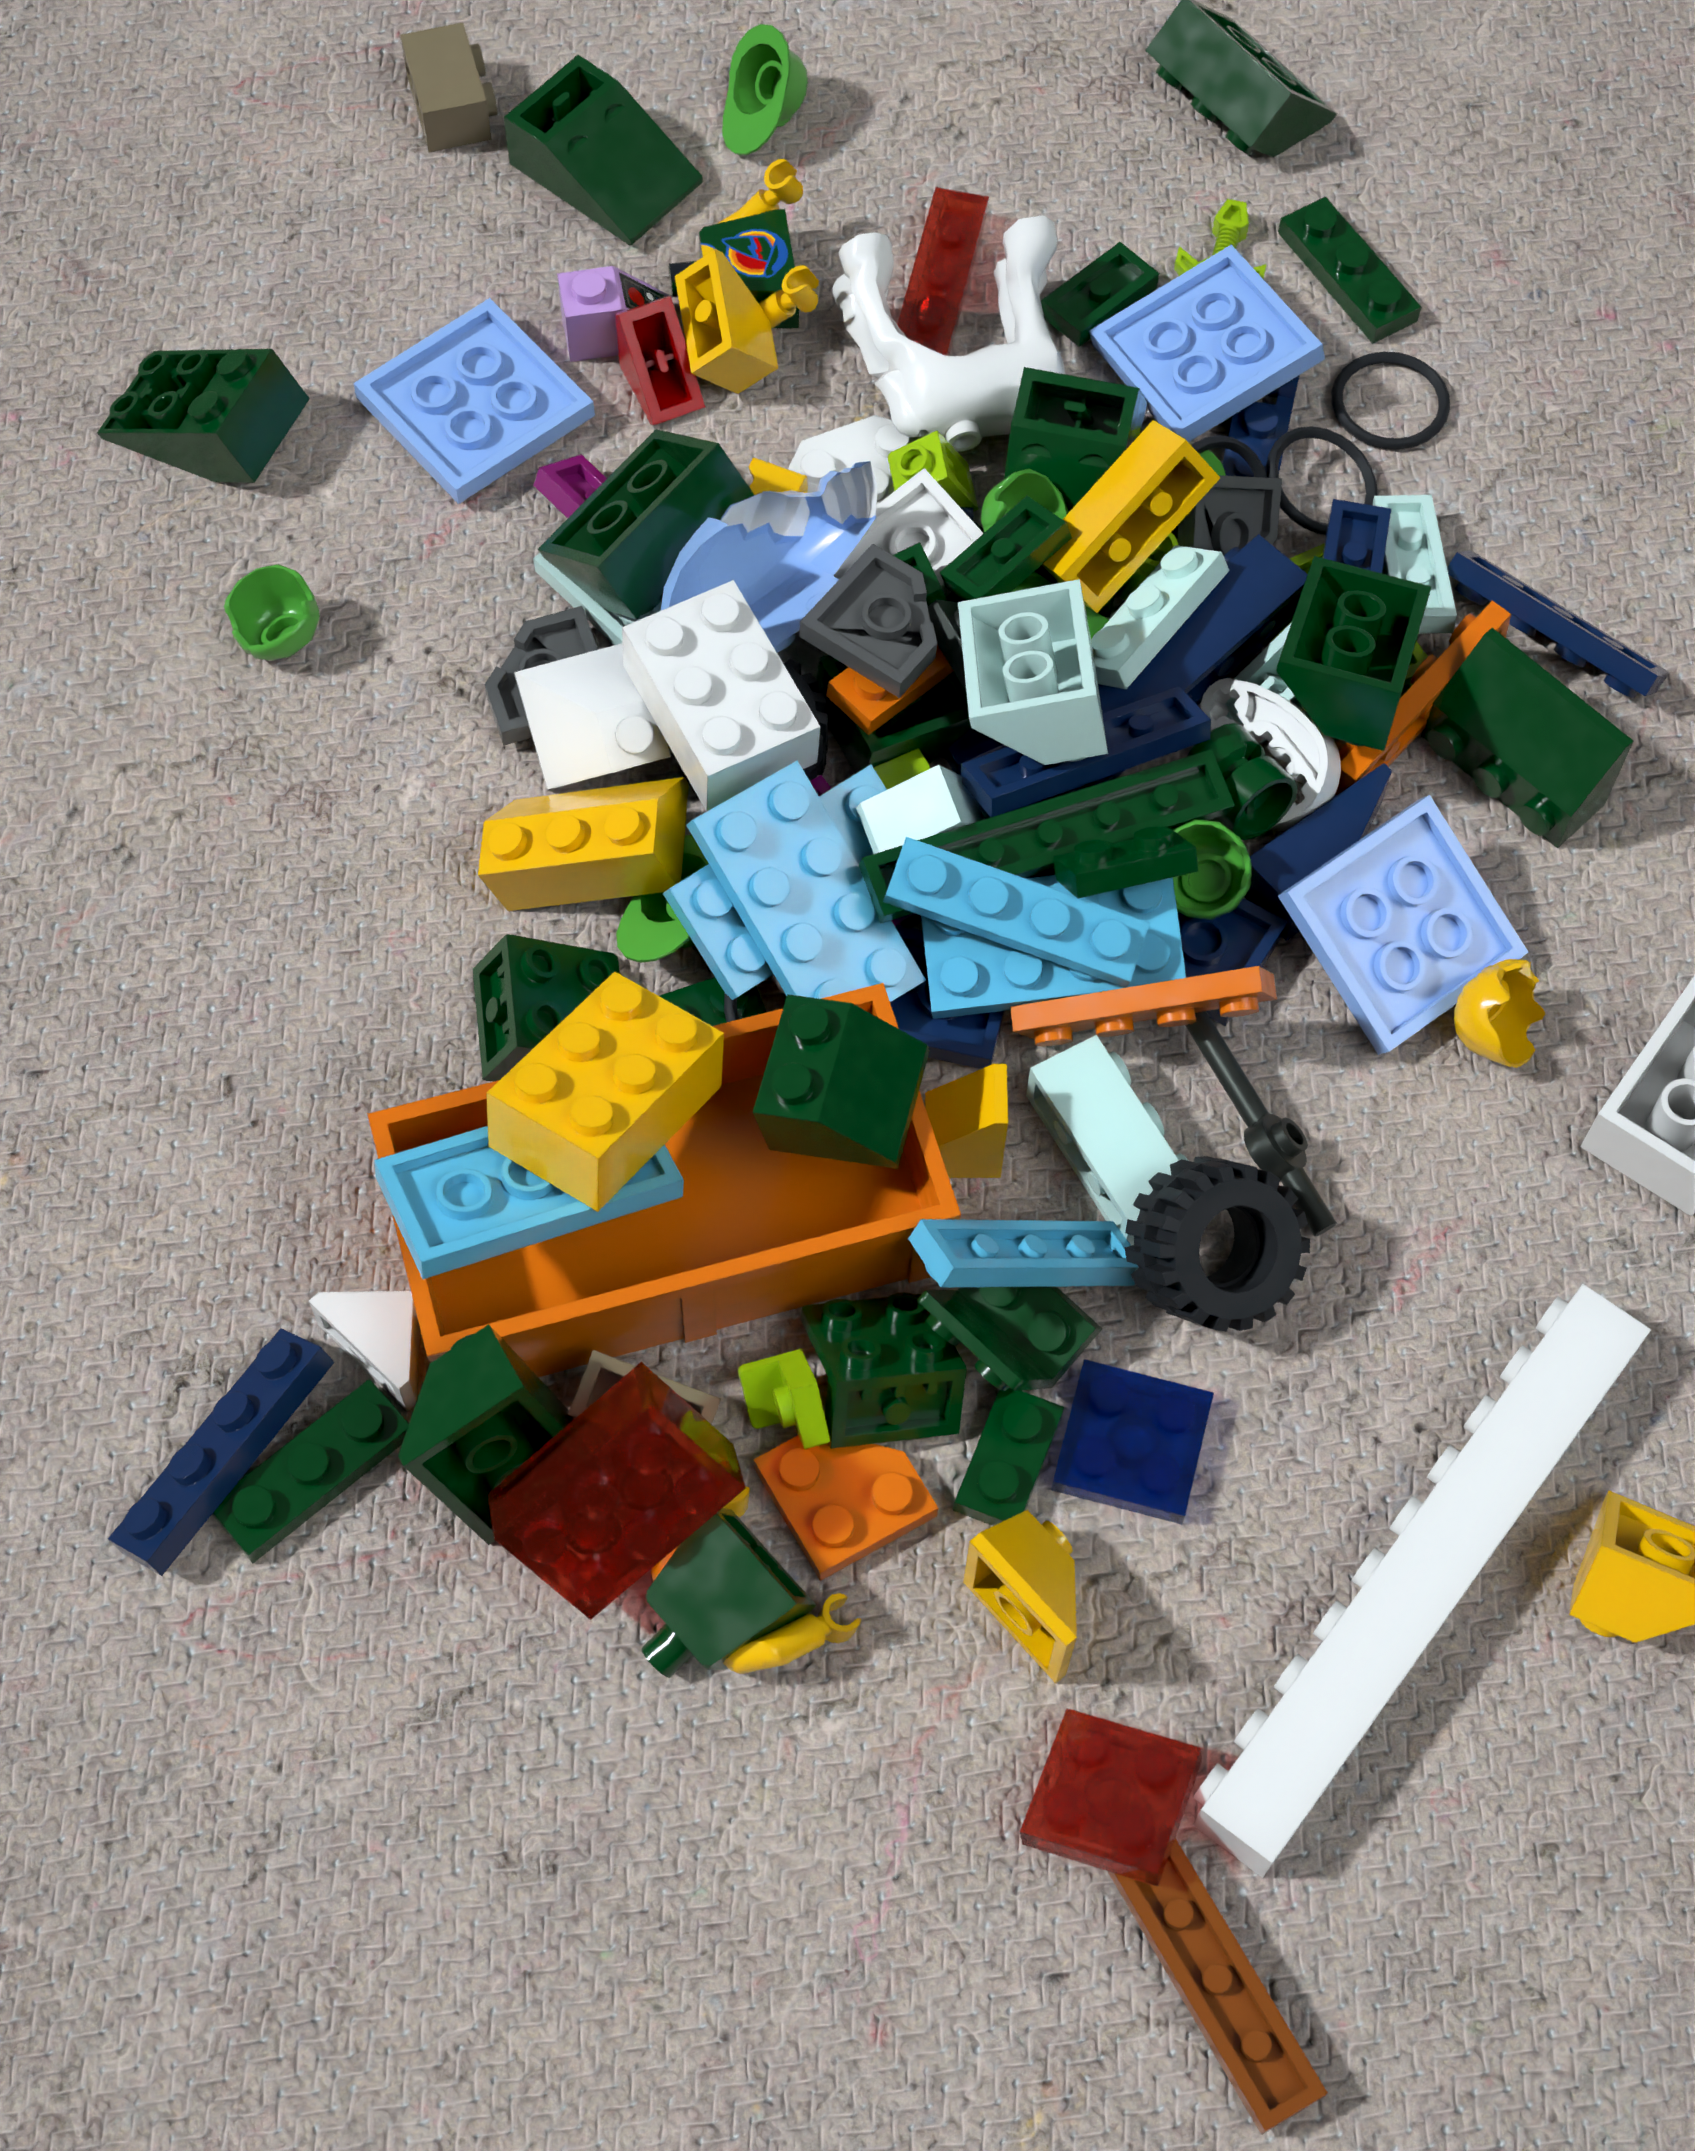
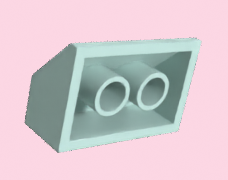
(1033, 672)

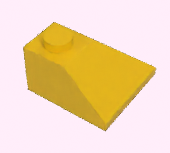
(1636, 1573)
(1028, 1585)

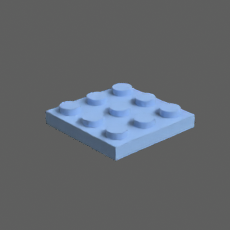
(1207, 344)
(474, 400)
(1401, 923)

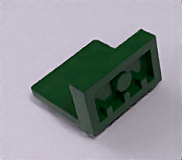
(527, 991)
(1018, 1333)
(885, 1370)

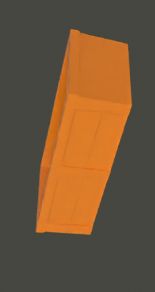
(740, 1245)

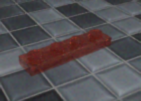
(943, 268)

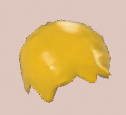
(1497, 1012)

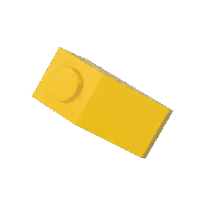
(724, 325)
(971, 1122)

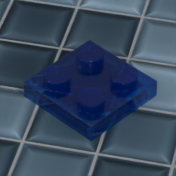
(1132, 1441)

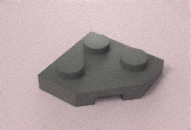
(1233, 514)
(876, 621)
(536, 644)

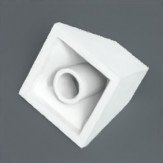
(588, 717)

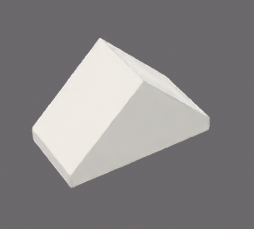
(378, 1334)

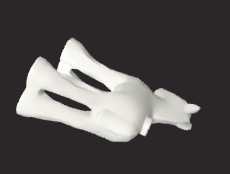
(952, 394)

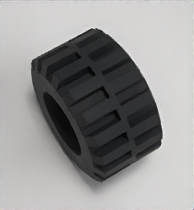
(1262, 1254)

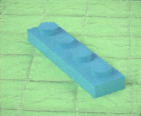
(1016, 912)
(1023, 1253)

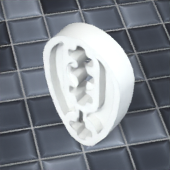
(1292, 738)

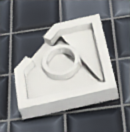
(857, 442)

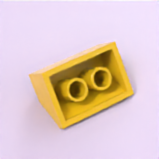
(586, 845)

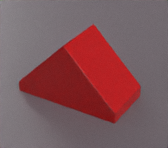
(657, 361)

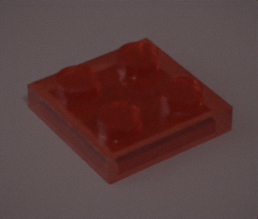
(1111, 1796)

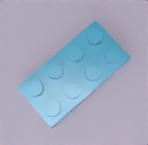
(801, 891)
(712, 918)
(985, 976)
(471, 1203)

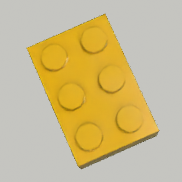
(605, 1090)

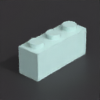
(1101, 1127)

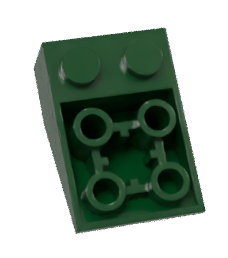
(598, 151)
(208, 411)
(1071, 429)

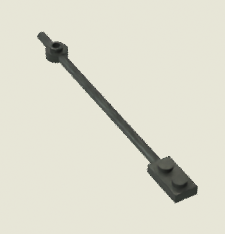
(1272, 1142)

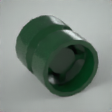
(1255, 781)

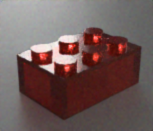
(615, 1491)

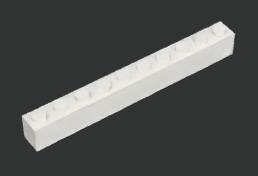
(1419, 1580)

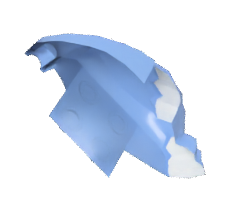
(779, 549)

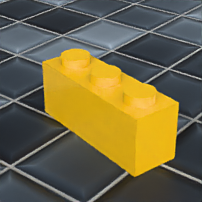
(1130, 513)

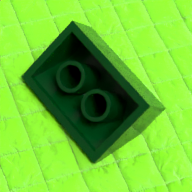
(1236, 80)
(641, 518)
(1352, 649)
(1526, 739)
(478, 1424)

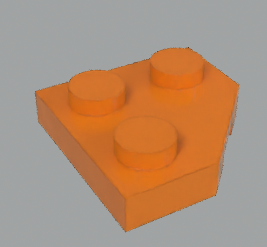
(844, 1499)

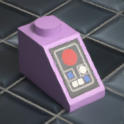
(590, 304)

